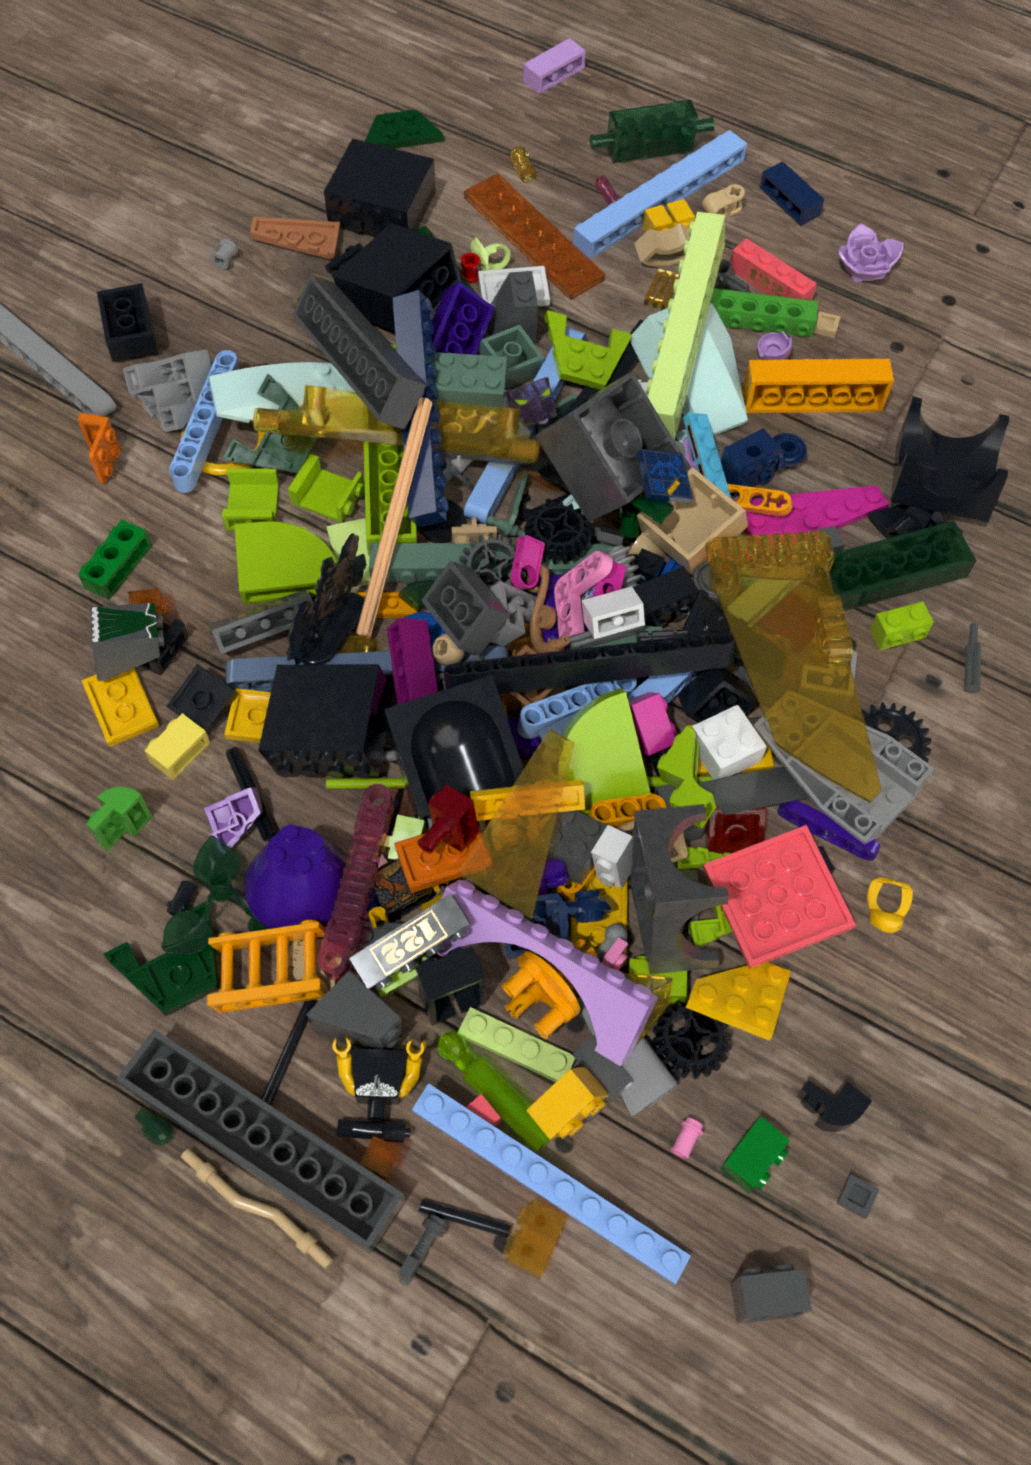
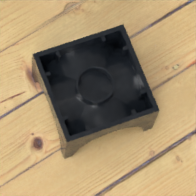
(947, 471)

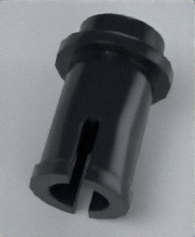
(182, 898)

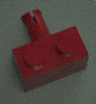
(452, 821)

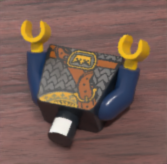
(391, 894)

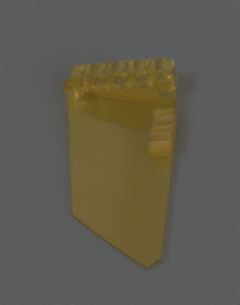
(796, 650)

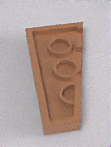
(305, 236)

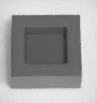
(857, 1196)

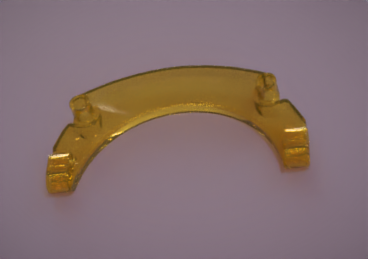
(345, 416)

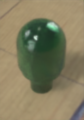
(154, 1128)

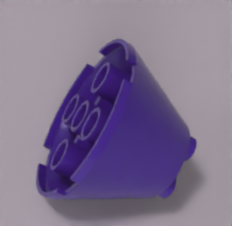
(294, 878)

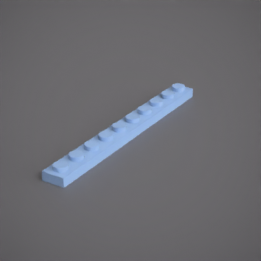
(551, 1184)

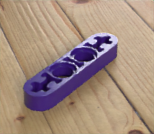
(827, 829)

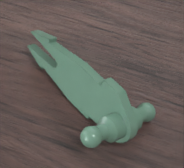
(507, 526)

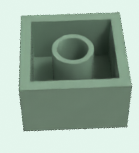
(522, 355)

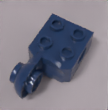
(759, 457)
(554, 915)

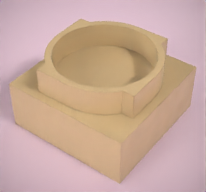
(694, 523)

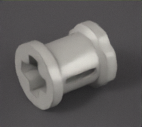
(224, 253)

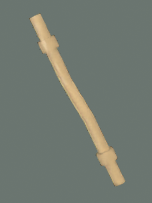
(305, 1241)

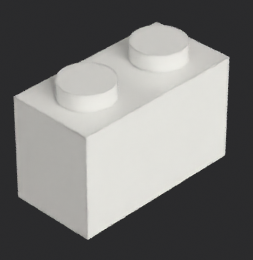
(613, 612)
(613, 857)

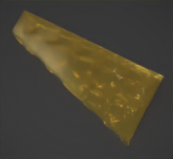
(517, 840)

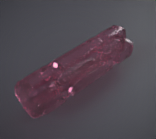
(606, 190)

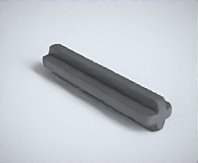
(586, 639)

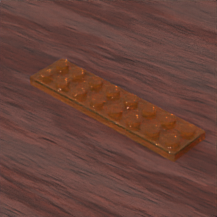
(534, 236)

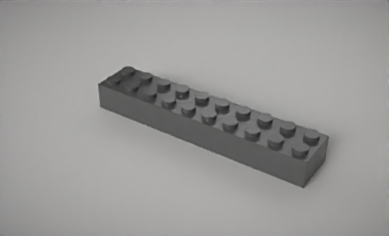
(359, 352)
(262, 1141)

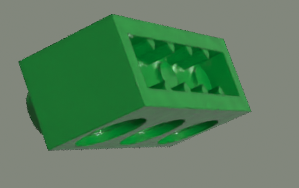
(127, 547)

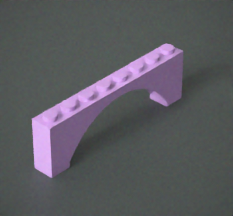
(613, 1002)

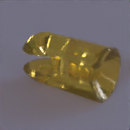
(522, 164)
(358, 644)

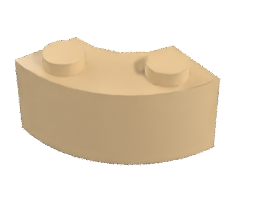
(662, 247)

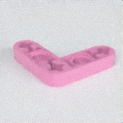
(570, 587)

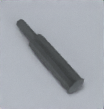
(973, 661)

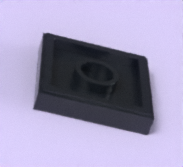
(203, 698)

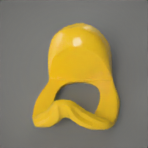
(883, 920)

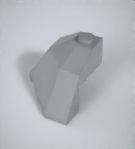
(170, 386)

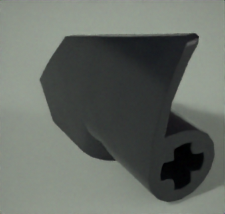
(900, 520)

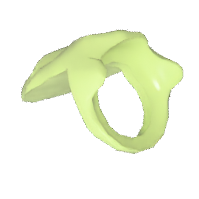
(483, 253)

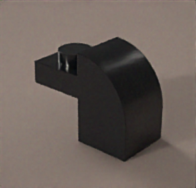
(834, 1113)

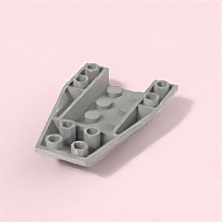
(900, 777)

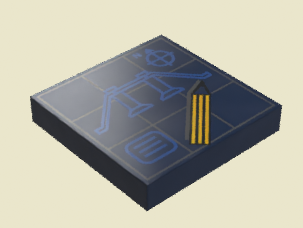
(664, 476)

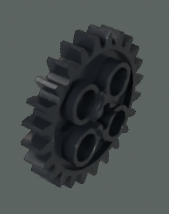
(902, 727)

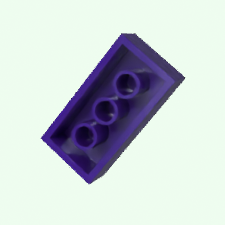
(460, 321)

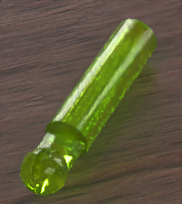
(495, 1088)

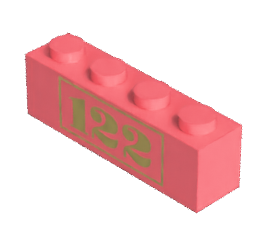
(770, 273)

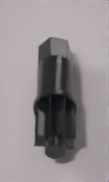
(364, 1129)

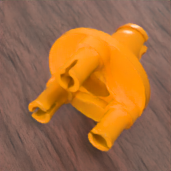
(544, 983)

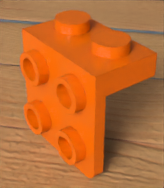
(101, 443)

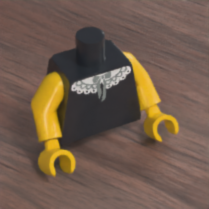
(378, 1075)

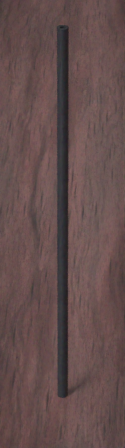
(302, 1019)

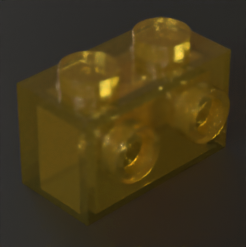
(535, 1239)

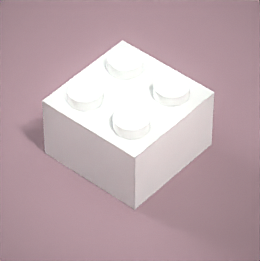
(728, 743)

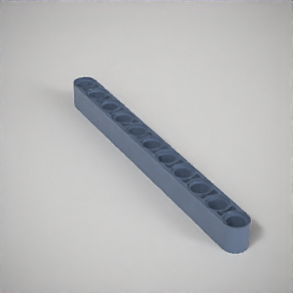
(260, 672)

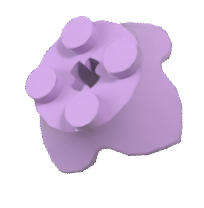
(866, 256)

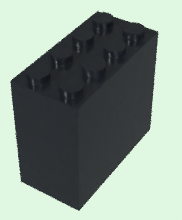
(379, 188)
(396, 265)
(326, 720)

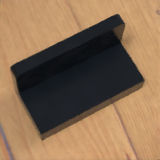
(173, 640)

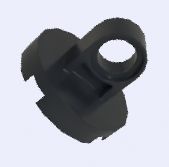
(442, 531)

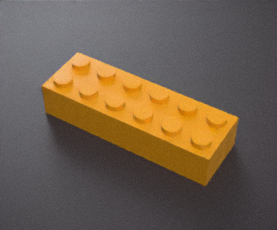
(817, 385)

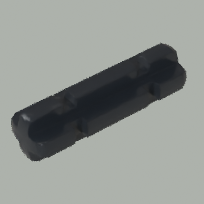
(657, 635)

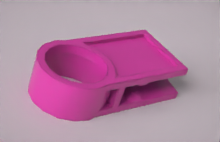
(527, 556)

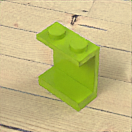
(325, 491)
(251, 496)

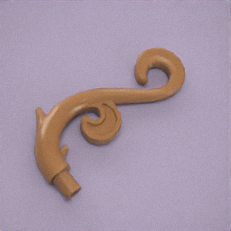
(543, 618)

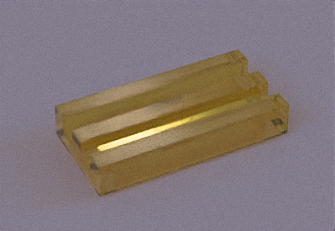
(656, 301)

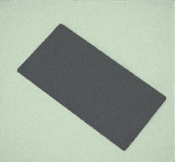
(754, 790)

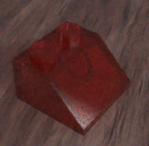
(734, 830)

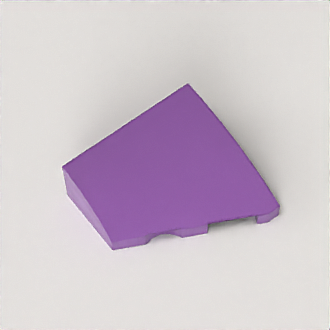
(234, 815)

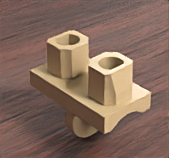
(472, 531)

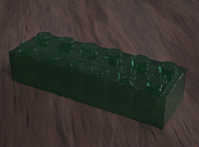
(900, 565)

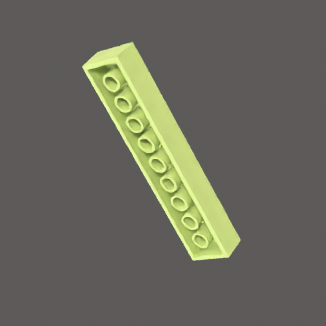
(687, 318)

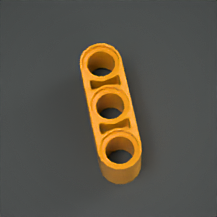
(612, 810)

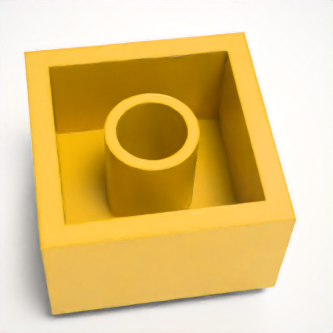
(567, 1103)

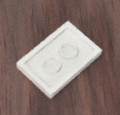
(491, 281)

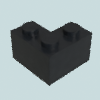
(714, 692)

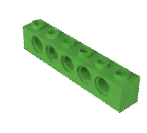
(765, 312)

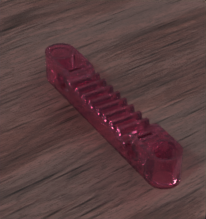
(357, 882)

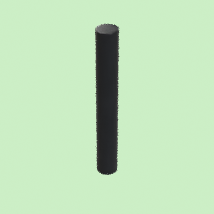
(465, 1218)

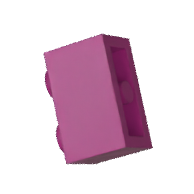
(652, 723)

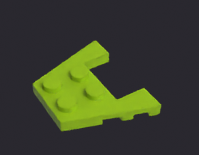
(581, 360)
(704, 931)

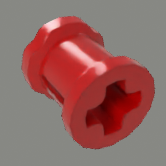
(470, 265)

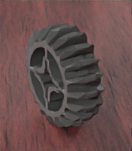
(486, 548)

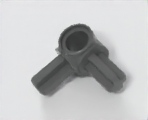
(727, 278)

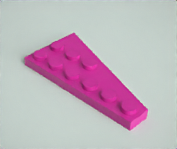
(818, 510)

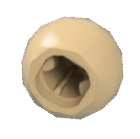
(446, 651)

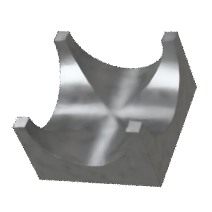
(668, 895)

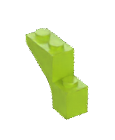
(680, 770)

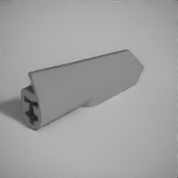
(647, 1070)

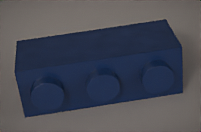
(791, 193)

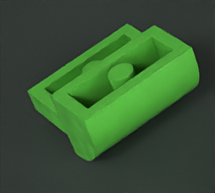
(121, 812)

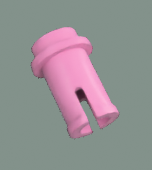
(687, 1138)

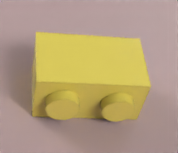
(177, 746)

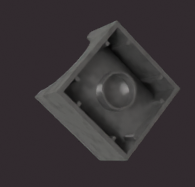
(600, 443)

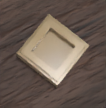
(826, 324)

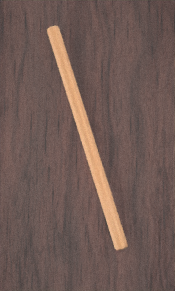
(394, 517)

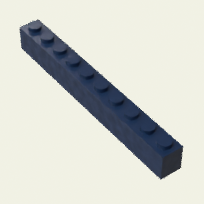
(415, 346)

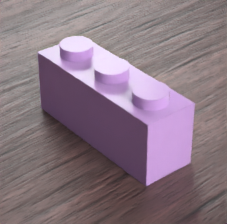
(554, 66)

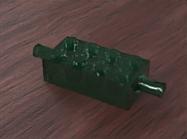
(651, 131)

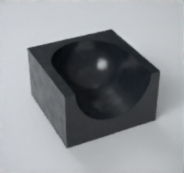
(453, 740)

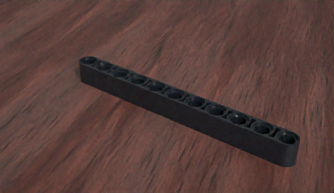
(598, 663)

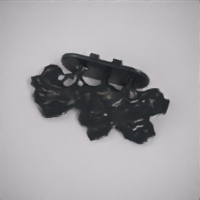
(323, 626)

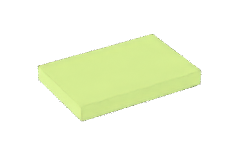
(338, 535)

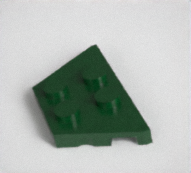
(403, 130)

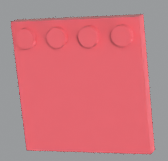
(779, 896)

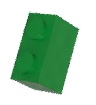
(755, 1155)

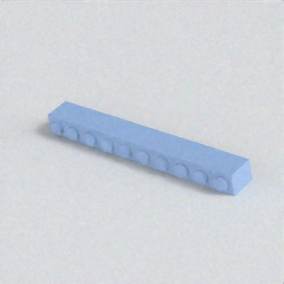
(666, 187)

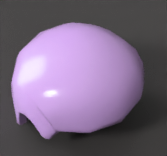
(774, 346)

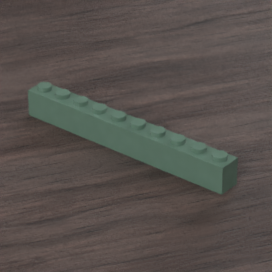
(427, 560)

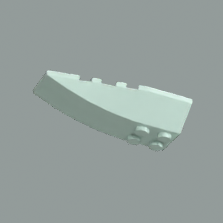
(715, 376)
(236, 390)

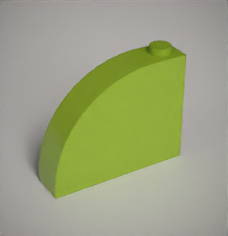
(277, 560)
(606, 750)

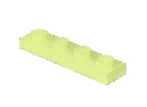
(515, 1045)

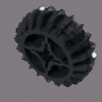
(563, 531)
(680, 1040)

